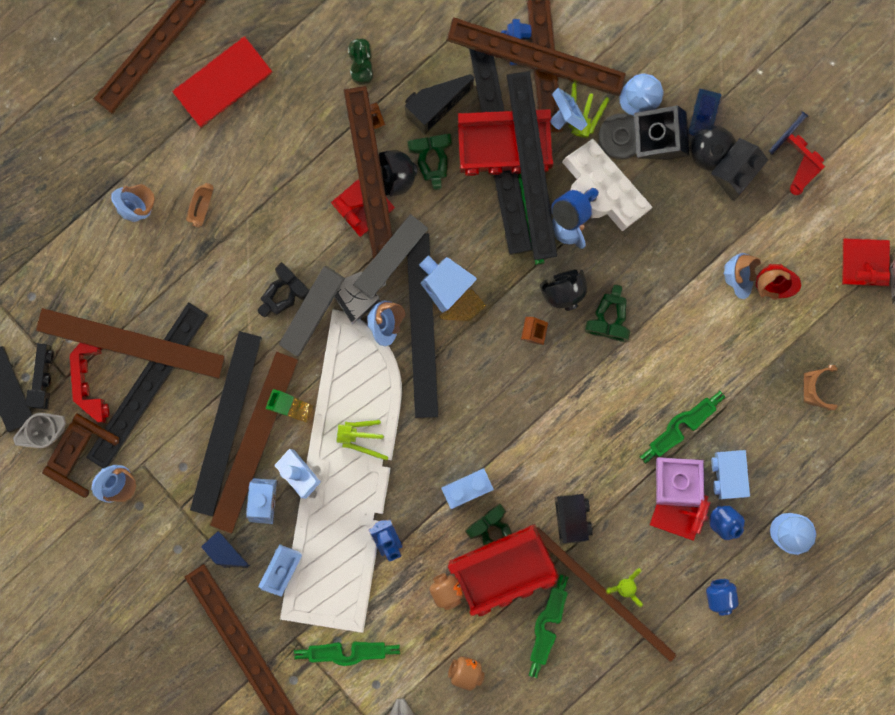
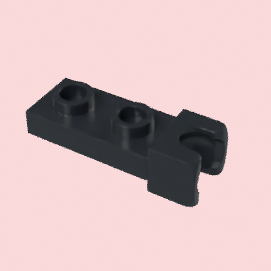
(38, 396)

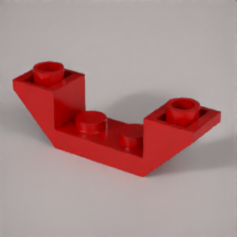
(80, 389)

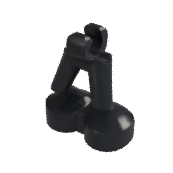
(296, 287)

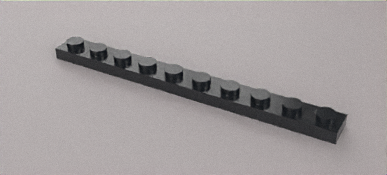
(506, 183)

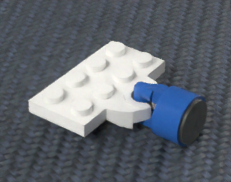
(597, 191)

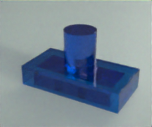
(704, 110)

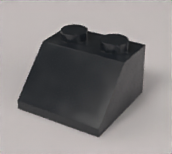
(662, 133)
(739, 167)
(572, 518)

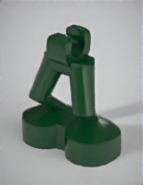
(361, 67)
(438, 144)
(615, 330)
(491, 518)

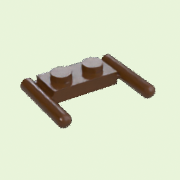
(71, 448)

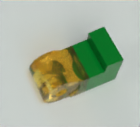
(289, 406)

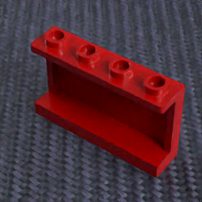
(490, 143)
(504, 570)

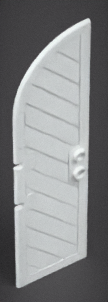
(334, 521)

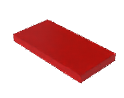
(222, 82)

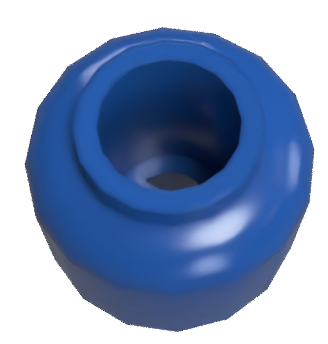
(727, 522)
(722, 596)

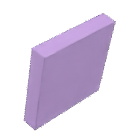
(679, 482)

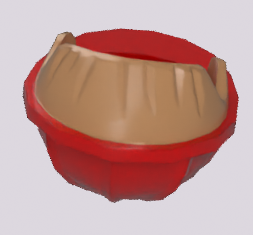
(777, 282)

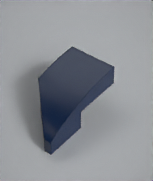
(223, 552)

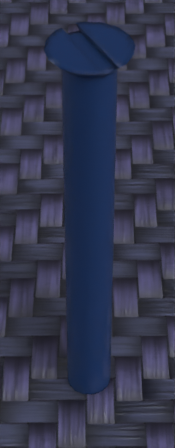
(791, 129)

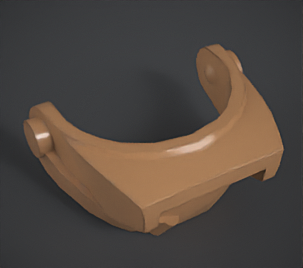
(205, 192)
(810, 394)

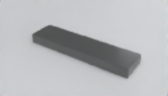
(390, 256)
(311, 311)

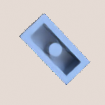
(731, 474)
(467, 488)

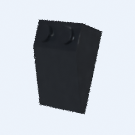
(434, 102)

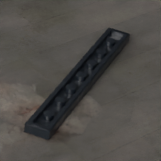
(531, 165)
(422, 334)
(145, 389)
(226, 423)

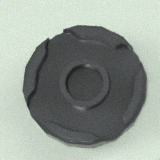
(618, 136)

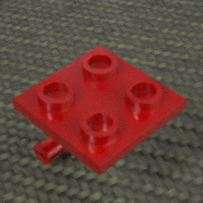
(809, 167)
(351, 208)
(866, 262)
(681, 520)

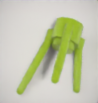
(589, 129)
(348, 433)
(627, 587)

